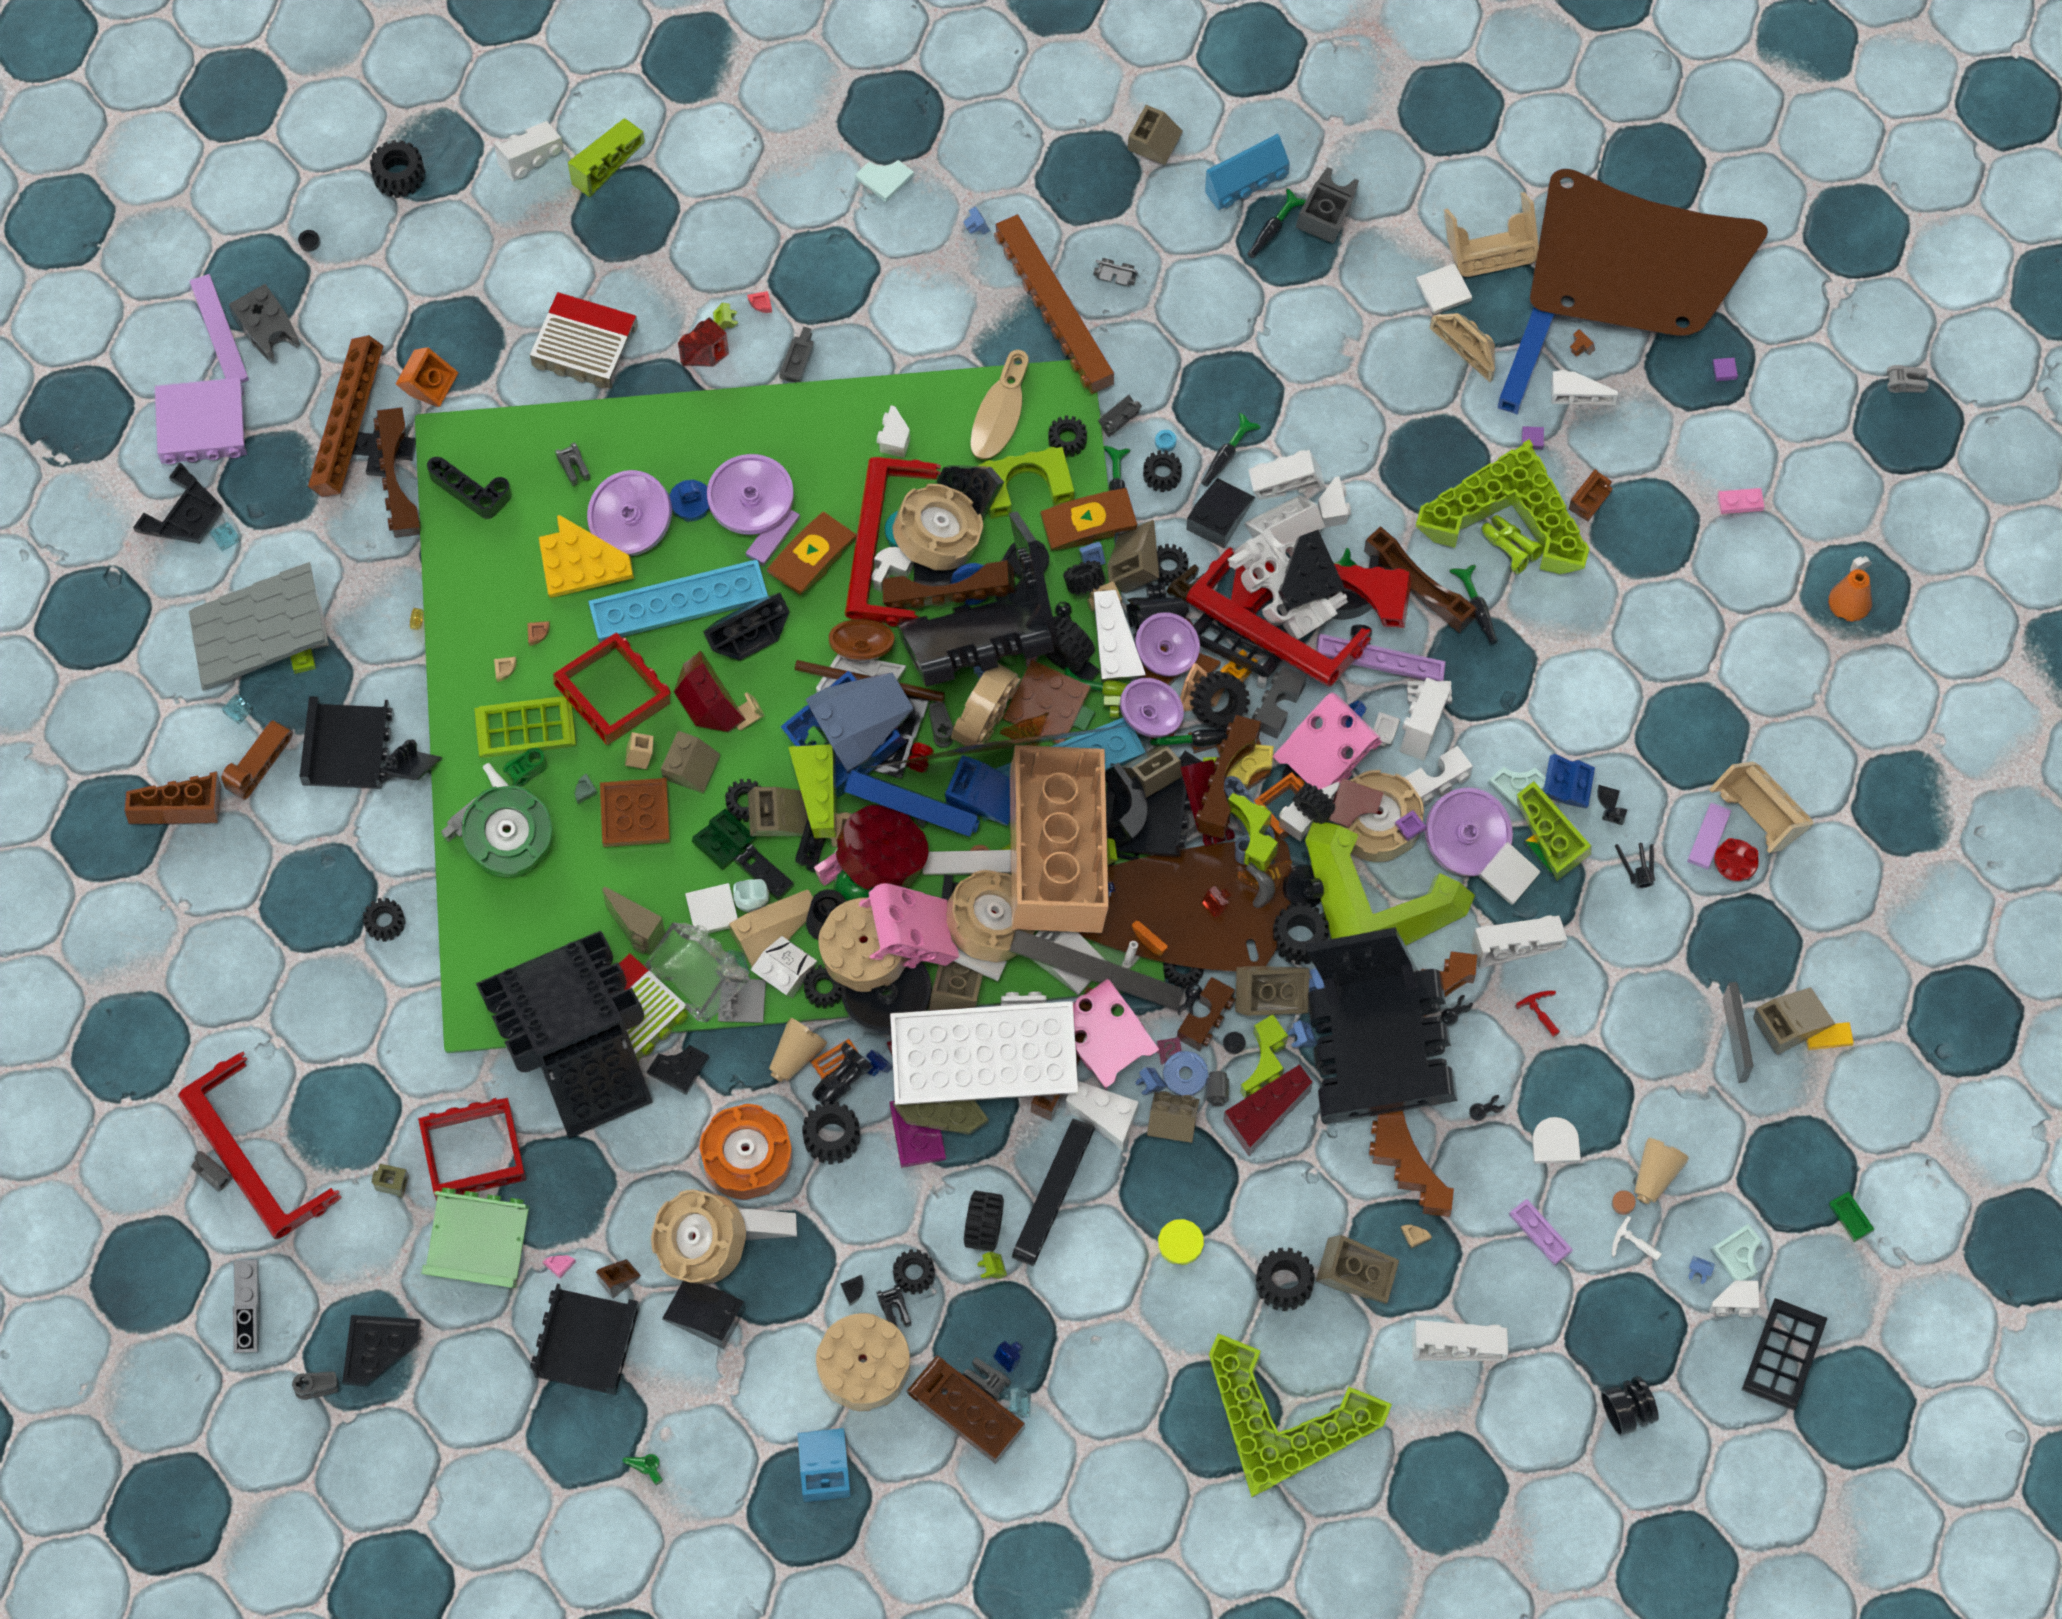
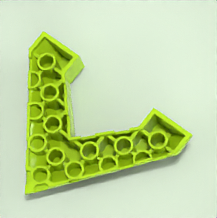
(1517, 481)
(1346, 902)
(1274, 1455)

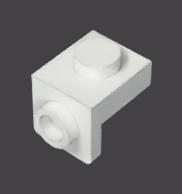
(1386, 728)

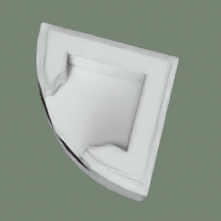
(1860, 563)

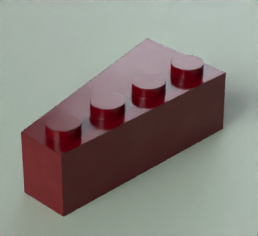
(1265, 1109)

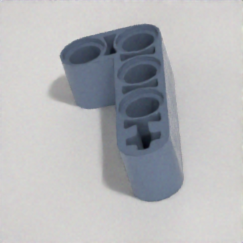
(1234, 785)

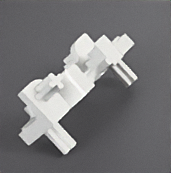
(1264, 549)

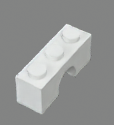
(1455, 769)

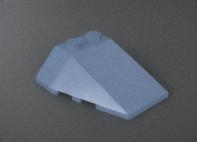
(860, 715)

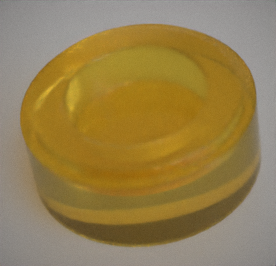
(416, 618)

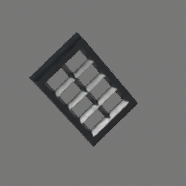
(1263, 670)
(1770, 1393)

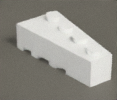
(1115, 643)
(1517, 940)
(1458, 1342)

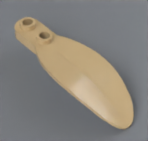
(1000, 409)

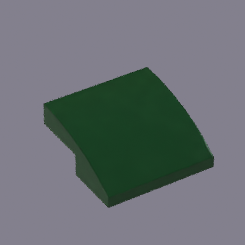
(723, 839)

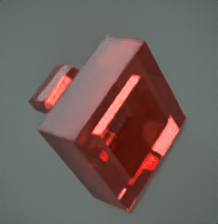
(1216, 901)

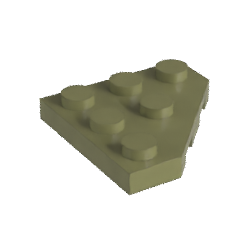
(953, 1116)

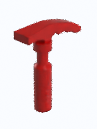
(1542, 1016)

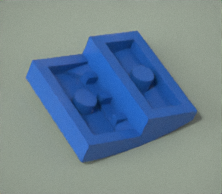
(1569, 781)

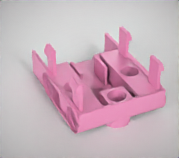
(1321, 752)
(911, 925)
(1110, 1040)

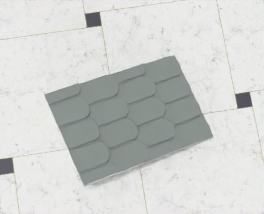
(257, 626)

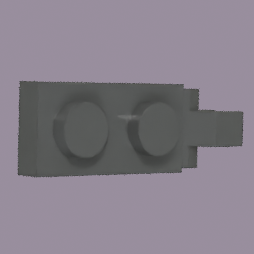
(797, 357)

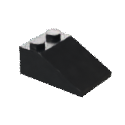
(1219, 512)
(705, 1312)

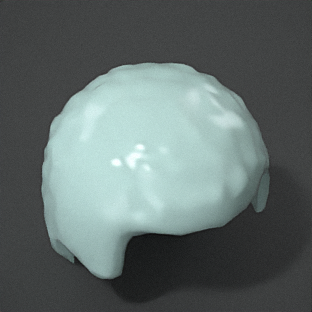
(750, 894)

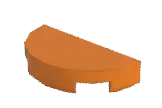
(1149, 939)

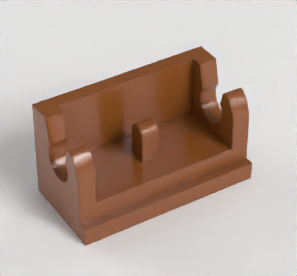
(1590, 495)

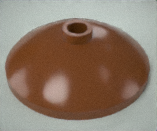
(861, 639)

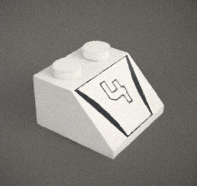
(784, 966)

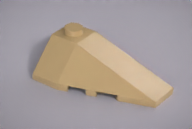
(763, 926)

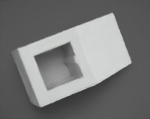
(895, 434)
(1333, 505)
(1738, 1298)

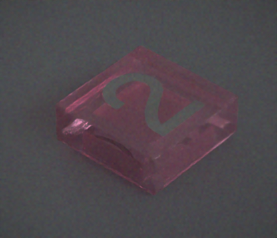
(1168, 1048)

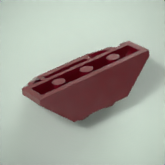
(706, 696)

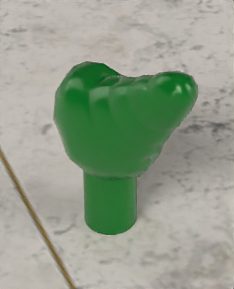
(646, 1465)

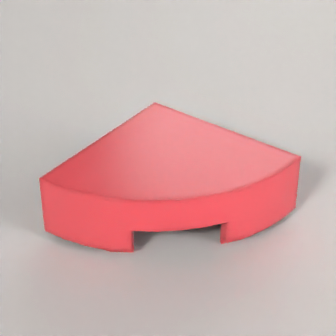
(760, 302)

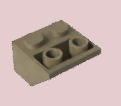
(1154, 135)
(1155, 769)
(1173, 1116)

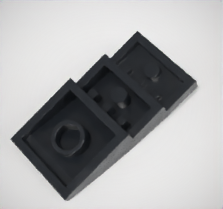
(909, 730)

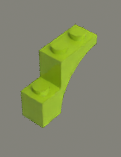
(1256, 820)
(1270, 1039)

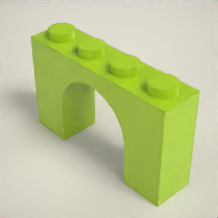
(1047, 464)

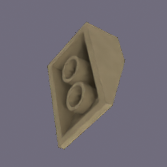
(638, 924)
(955, 987)
(1271, 990)
(1357, 1269)

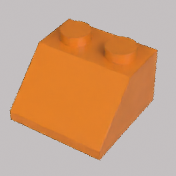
(427, 377)

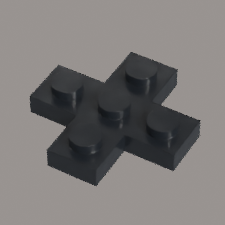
(367, 446)

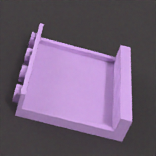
(200, 420)

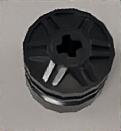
(1629, 1406)

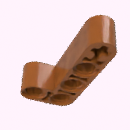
(245, 776)

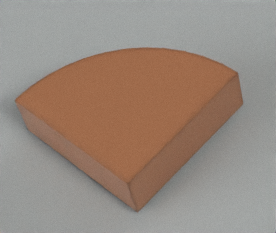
(537, 632)

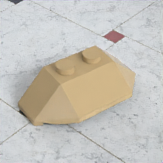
(1467, 341)

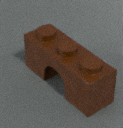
(1198, 1031)

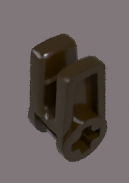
(1181, 586)

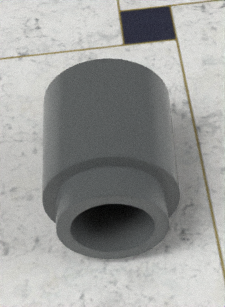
(1217, 1088)

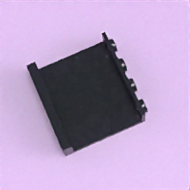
(345, 745)
(1163, 825)
(584, 1340)

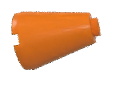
(1852, 596)

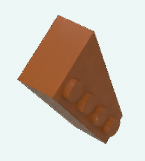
(178, 802)

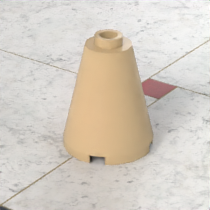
(795, 1050)
(1657, 1170)

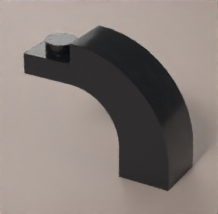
(1356, 604)
(1131, 804)

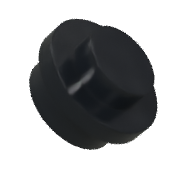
(1234, 1042)

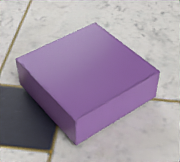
(1725, 369)
(1535, 434)
(1410, 825)

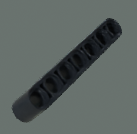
(1053, 1192)

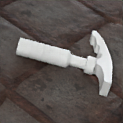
(1130, 957)
(1639, 1243)

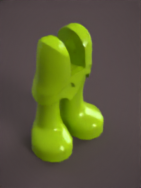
(1503, 538)

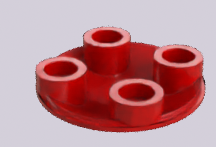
(1736, 859)

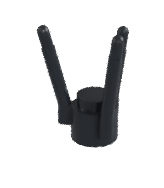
(1644, 876)

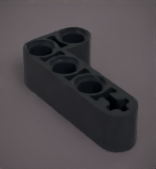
(465, 485)

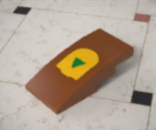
(1088, 519)
(811, 553)

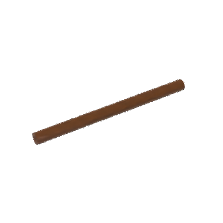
(835, 673)

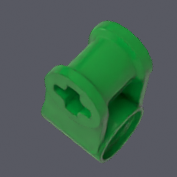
(524, 767)

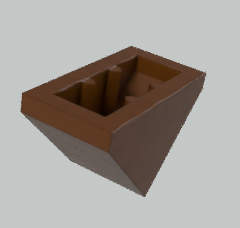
(617, 1277)

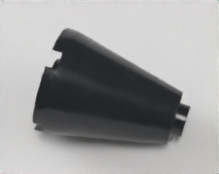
(1144, 607)

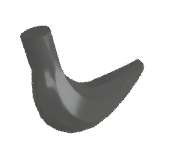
(1266, 886)

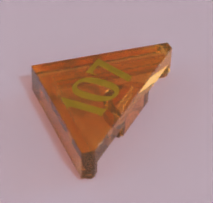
(1027, 728)
(1275, 871)

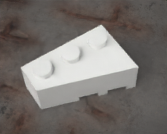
(528, 150)
(1424, 718)
(1106, 1111)

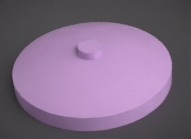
(750, 494)
(630, 511)
(1467, 830)

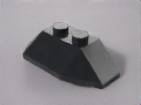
(748, 628)

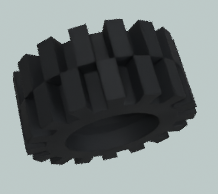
(1068, 425)
(1162, 460)
(1173, 554)
(1084, 577)
(733, 795)
(1314, 803)
(379, 908)
(1182, 979)
(816, 997)
(914, 1258)

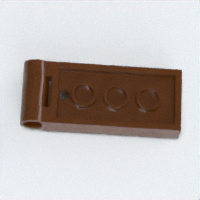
(966, 1409)

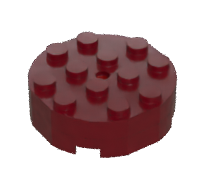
(881, 847)

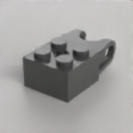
(1326, 207)
(263, 321)

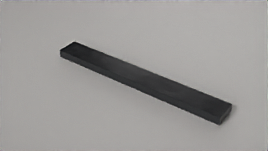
(1096, 969)

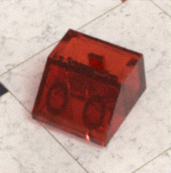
(703, 345)

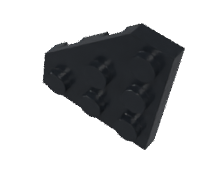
(976, 482)
(1309, 573)
(376, 1346)

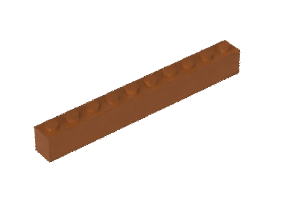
(1054, 303)

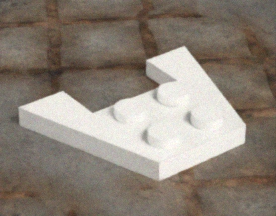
(869, 667)

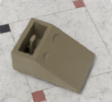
(1134, 558)
(776, 812)
(1792, 1019)

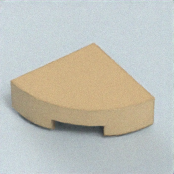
(504, 667)
(1415, 1235)

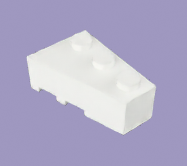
(1286, 474)

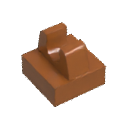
(1581, 344)

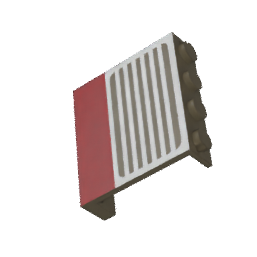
(582, 340)

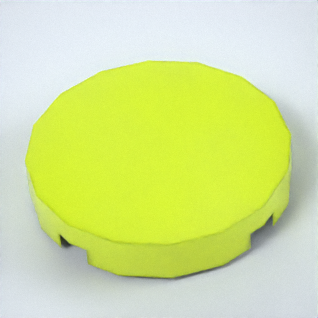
(1180, 1242)

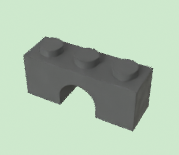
(1286, 686)

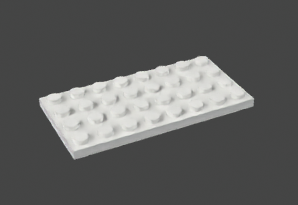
(984, 1053)

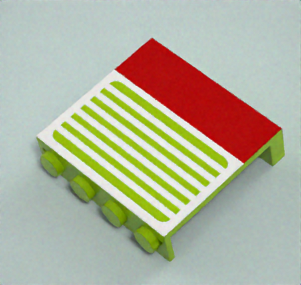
(660, 1007)

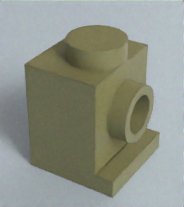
(385, 1173)

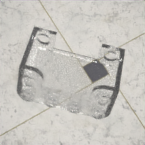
(698, 969)

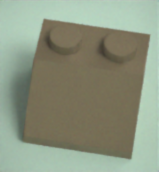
(690, 762)

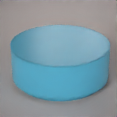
(1165, 440)

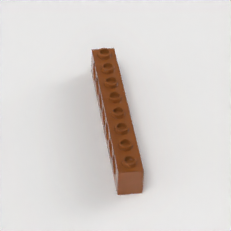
(345, 416)

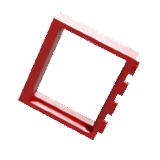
(584, 707)
(473, 1112)

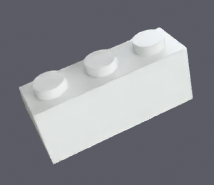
(1288, 520)

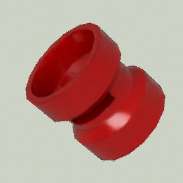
(919, 750)

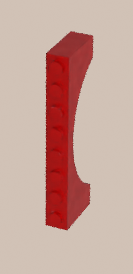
(1383, 589)

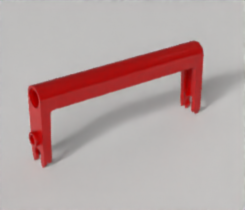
(867, 537)
(1267, 635)
(235, 1161)

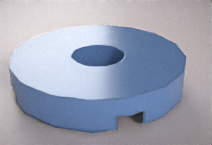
(1175, 1082)

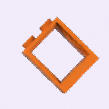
(1271, 794)

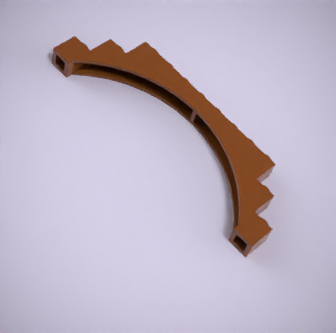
(1392, 1138)

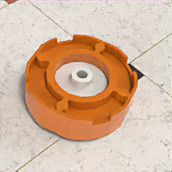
(746, 1151)

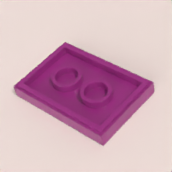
(916, 1143)

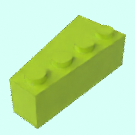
(604, 156)
(817, 781)
(1555, 834)

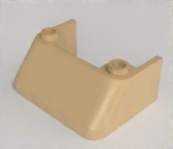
(1496, 251)
(1764, 802)

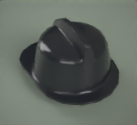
(820, 908)

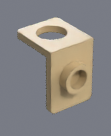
(751, 711)

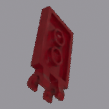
(1196, 782)

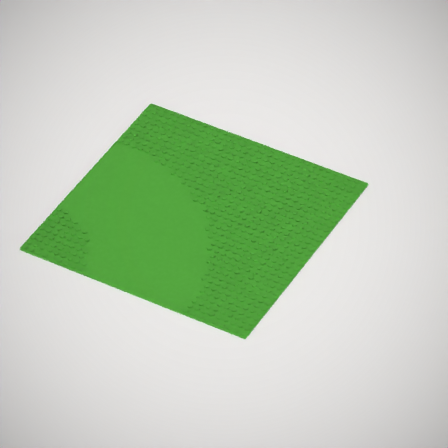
(490, 581)

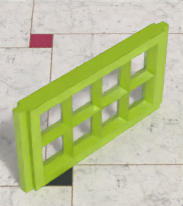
(483, 730)

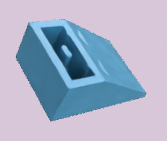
(823, 1465)

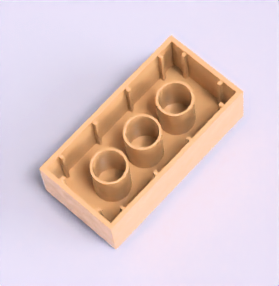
(1058, 839)

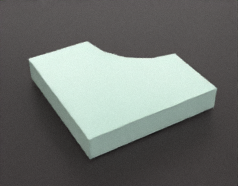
(884, 180)
(1510, 783)
(1737, 1253)

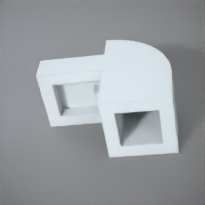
(890, 562)

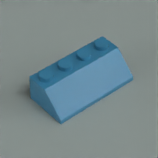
(1247, 172)

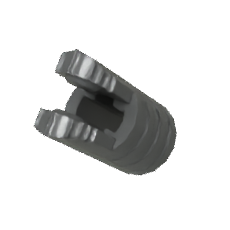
(210, 1171)

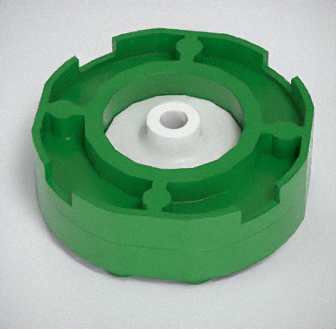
(502, 810)

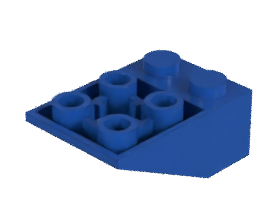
(980, 790)

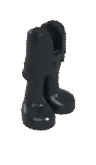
(834, 1086)

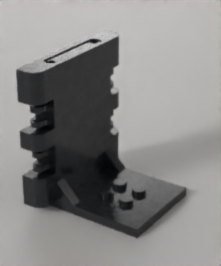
(987, 632)
(573, 1023)
(1378, 1028)

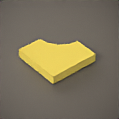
(1253, 763)

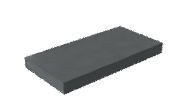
(1737, 1032)

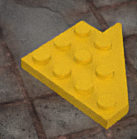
(580, 560)

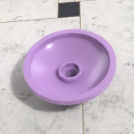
(1175, 635)
(1157, 701)

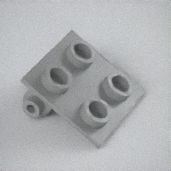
(746, 1004)

